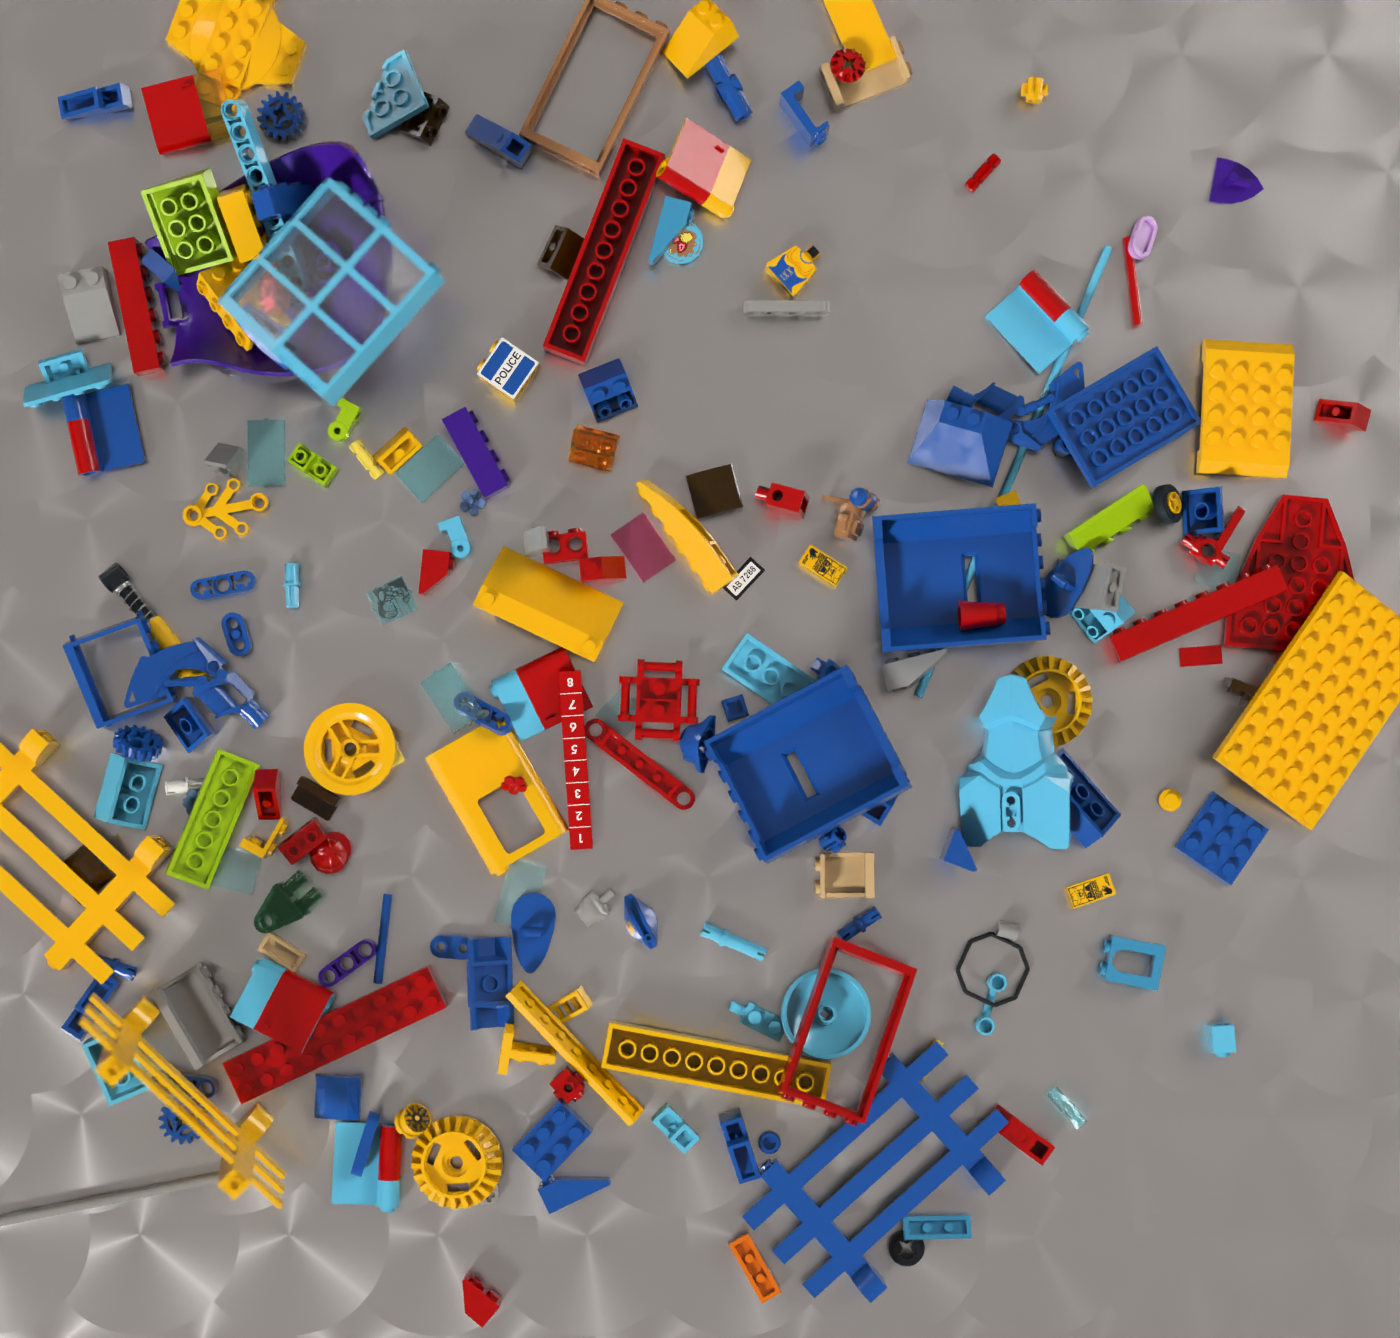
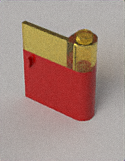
(187, 111)

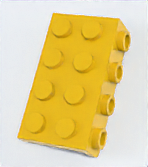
(212, 284)

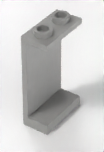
(1102, 588)

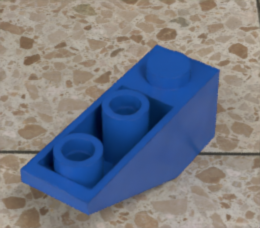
(499, 140)

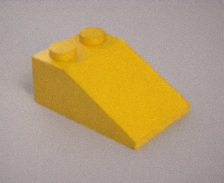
(700, 38)

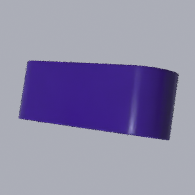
(337, 965)

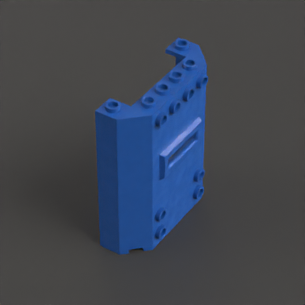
(925, 575)
(839, 749)

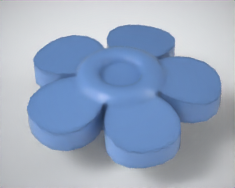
(472, 502)

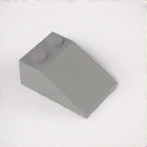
(89, 304)

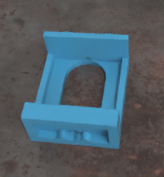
(1116, 944)

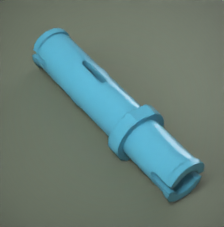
(725, 938)

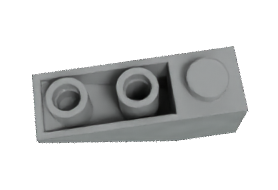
(225, 460)
(907, 672)

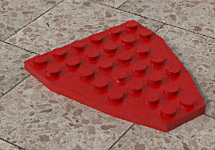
(1309, 551)

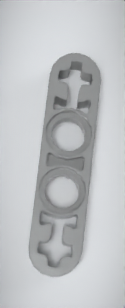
(786, 307)

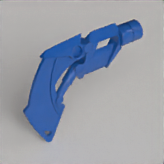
(1029, 433)
(153, 676)

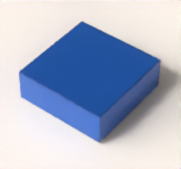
(735, 708)

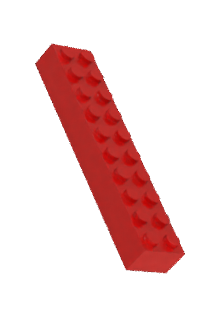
(604, 252)
(338, 1034)

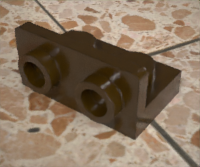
(427, 123)
(1241, 689)

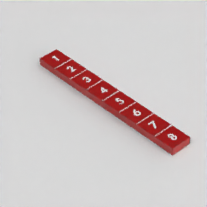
(575, 759)

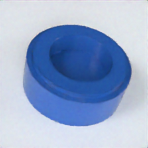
(769, 1142)

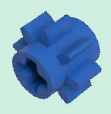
(833, 840)

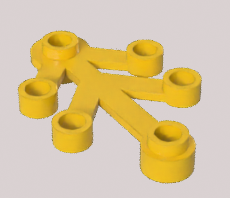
(222, 509)

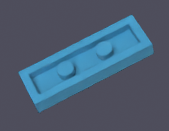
(937, 1227)

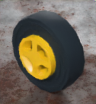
(1167, 504)

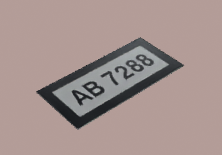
(747, 576)

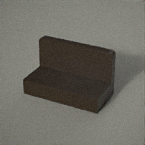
(561, 251)
(316, 798)

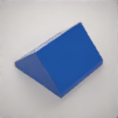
(1203, 511)
(190, 724)
(956, 851)

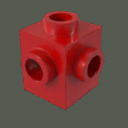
(565, 1077)

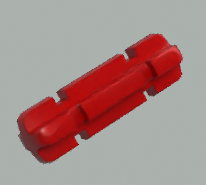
(983, 172)

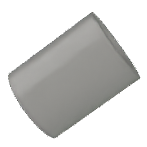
(1008, 930)

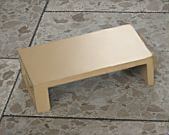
(870, 84)

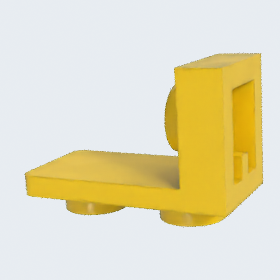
(255, 845)

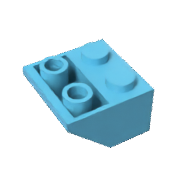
(1100, 623)

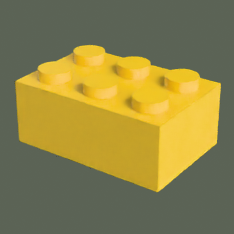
(242, 222)

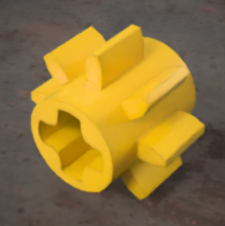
(1034, 90)

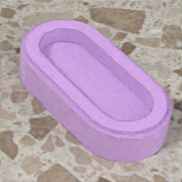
(1142, 237)

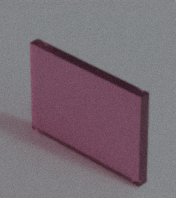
(643, 547)

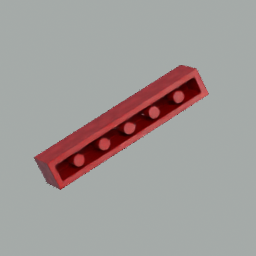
(136, 306)

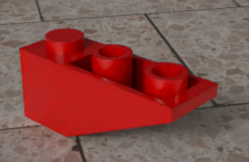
(1025, 1137)

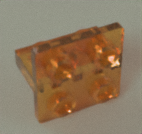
(593, 448)

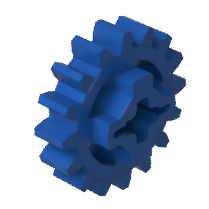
(282, 107)
(137, 743)
(176, 1132)

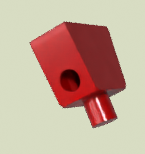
(793, 500)

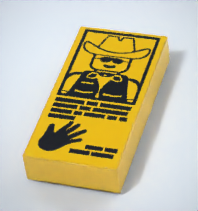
(822, 565)
(1090, 890)

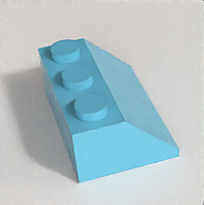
(127, 791)

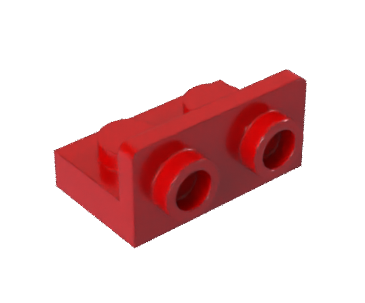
(302, 841)

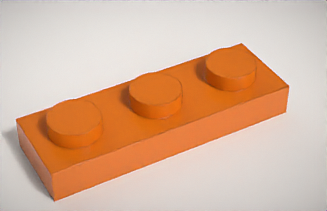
(754, 1267)

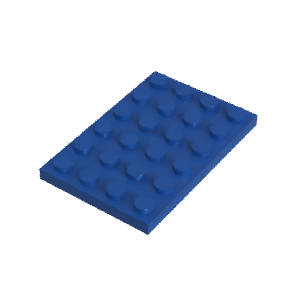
(1124, 417)

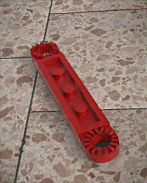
(639, 764)

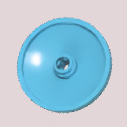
(846, 1011)

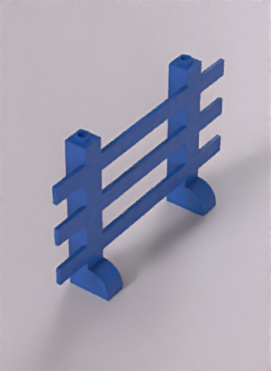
(818, 1220)

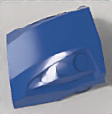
(338, 1097)

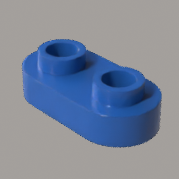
(237, 634)
(451, 949)

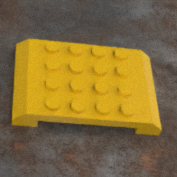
(1246, 408)

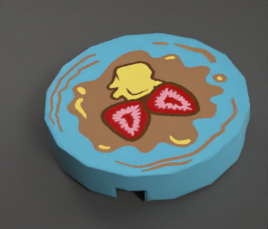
(686, 246)

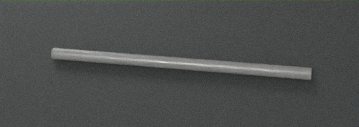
(109, 1198)

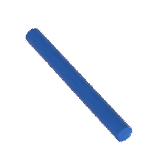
(382, 939)

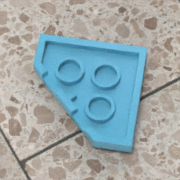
(395, 96)

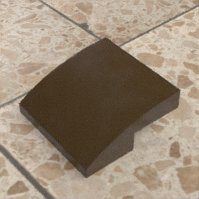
(714, 491)

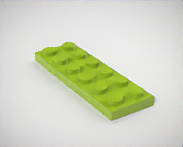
(212, 819)

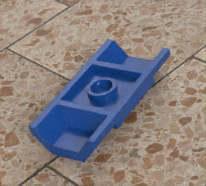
(489, 982)

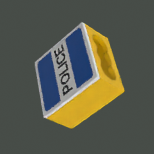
(507, 369)

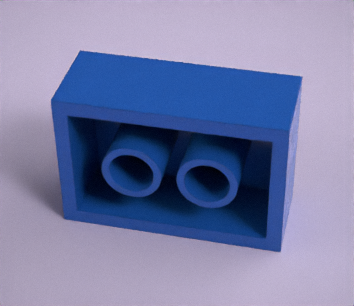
(552, 1139)

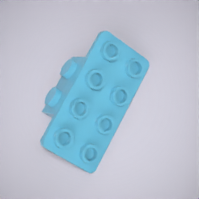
(65, 376)

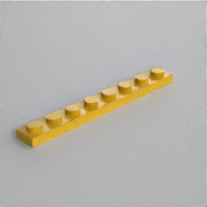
(574, 1053)

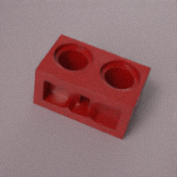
(565, 553)

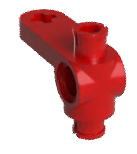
(1196, 544)

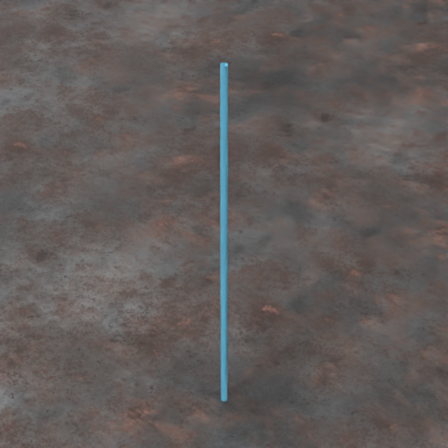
(1038, 413)

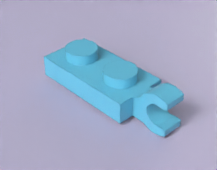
(759, 1019)

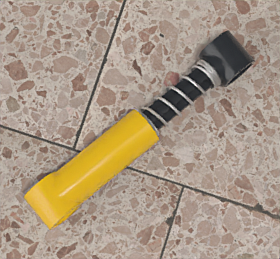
(117, 581)

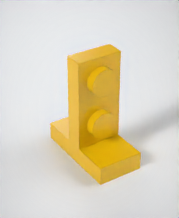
(522, 1051)

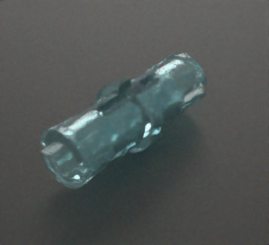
(1067, 1107)

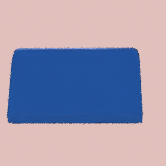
(161, 269)

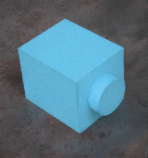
(1221, 1039)

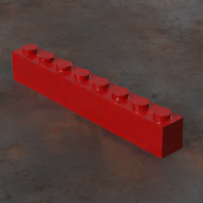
(1198, 613)

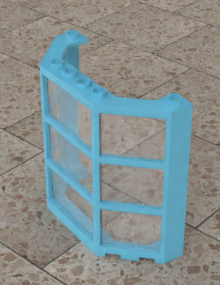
(331, 290)

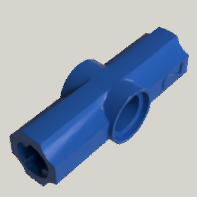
(729, 88)

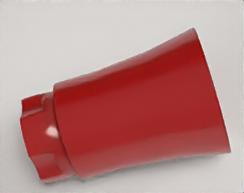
(980, 614)

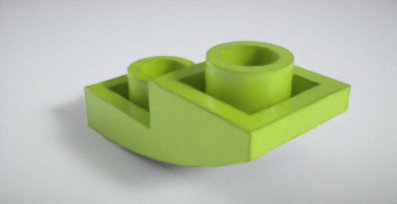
(312, 464)

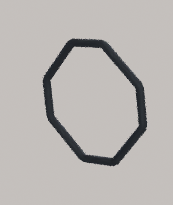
(971, 994)

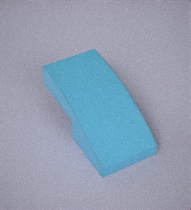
(675, 1128)

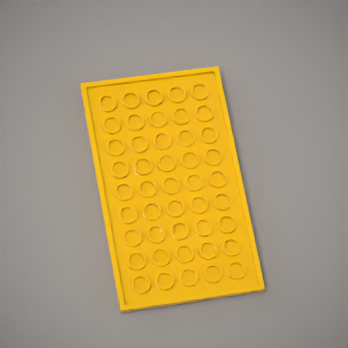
(1319, 703)

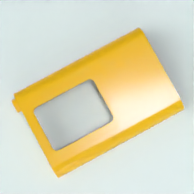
(477, 767)

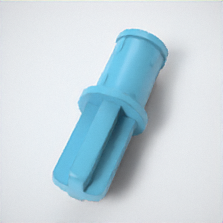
(292, 585)

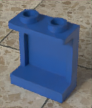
(789, 103)

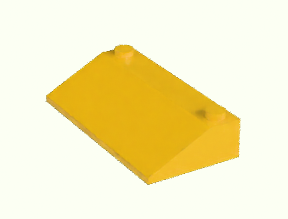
(548, 604)

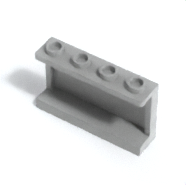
(198, 1015)

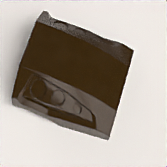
(89, 868)

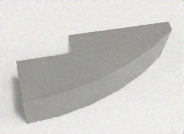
(536, 541)

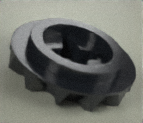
(905, 1258)

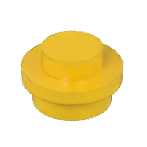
(1170, 799)

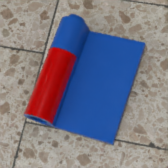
(103, 430)

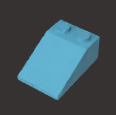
(122, 1090)

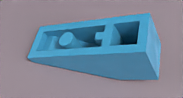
(671, 224)

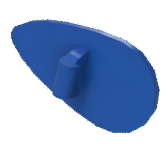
(1067, 582)
(532, 929)

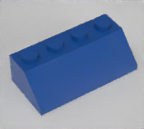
(1089, 808)

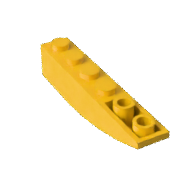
(690, 538)

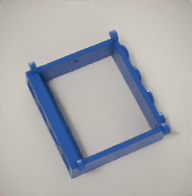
(87, 683)

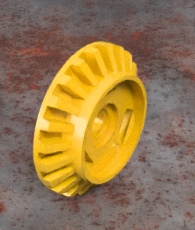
(1061, 678)
(337, 725)
(480, 1174)

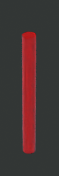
(1133, 285)

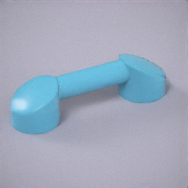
(983, 1023)

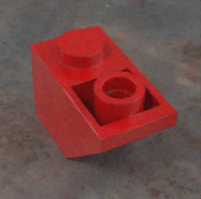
(478, 1301)

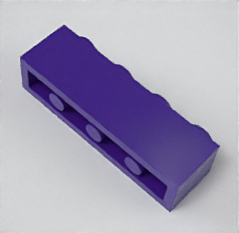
(475, 453)

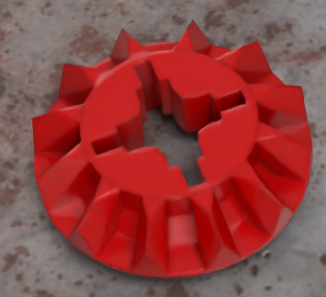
(847, 74)

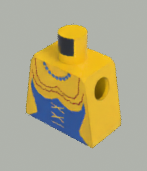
(793, 269)

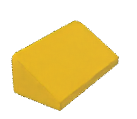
(397, 450)

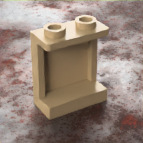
(845, 874)

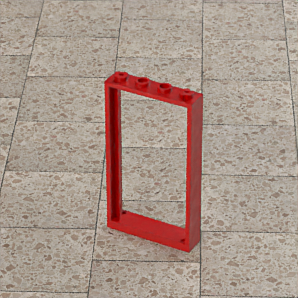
(811, 1101)

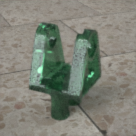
(284, 905)

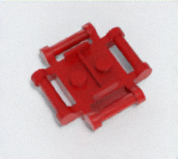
(658, 700)

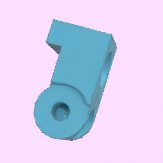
(460, 543)

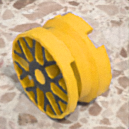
(411, 1120)

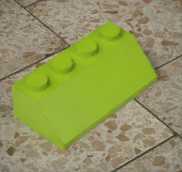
(1110, 520)

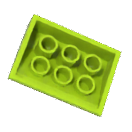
(190, 222)

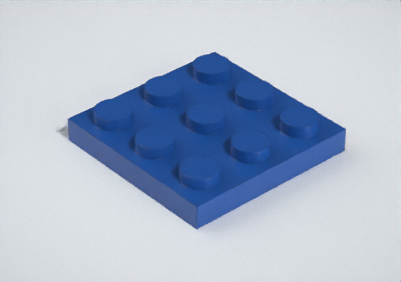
(1221, 838)

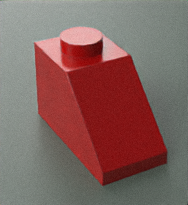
(1343, 414)
(602, 568)
(434, 569)
(267, 794)

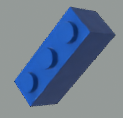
(280, 200)

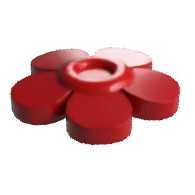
(513, 784)

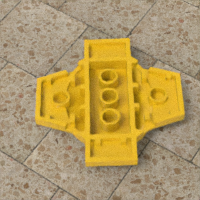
(238, 39)

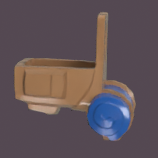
(852, 511)

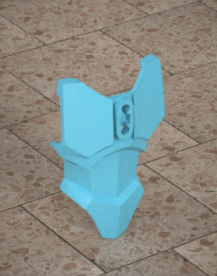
(1016, 763)

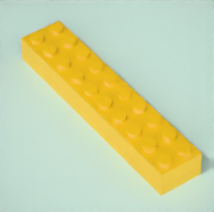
(709, 1062)

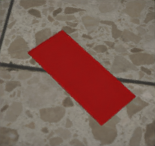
(1200, 655)

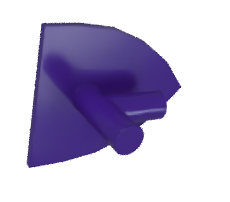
(1233, 183)

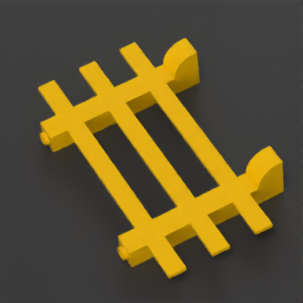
(101, 909)
(239, 1142)

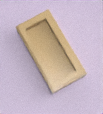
(281, 952)

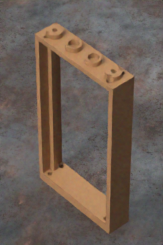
(636, 19)

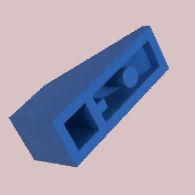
(568, 1189)

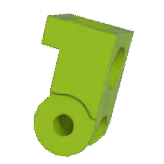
(345, 421)

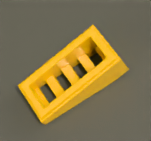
(581, 996)

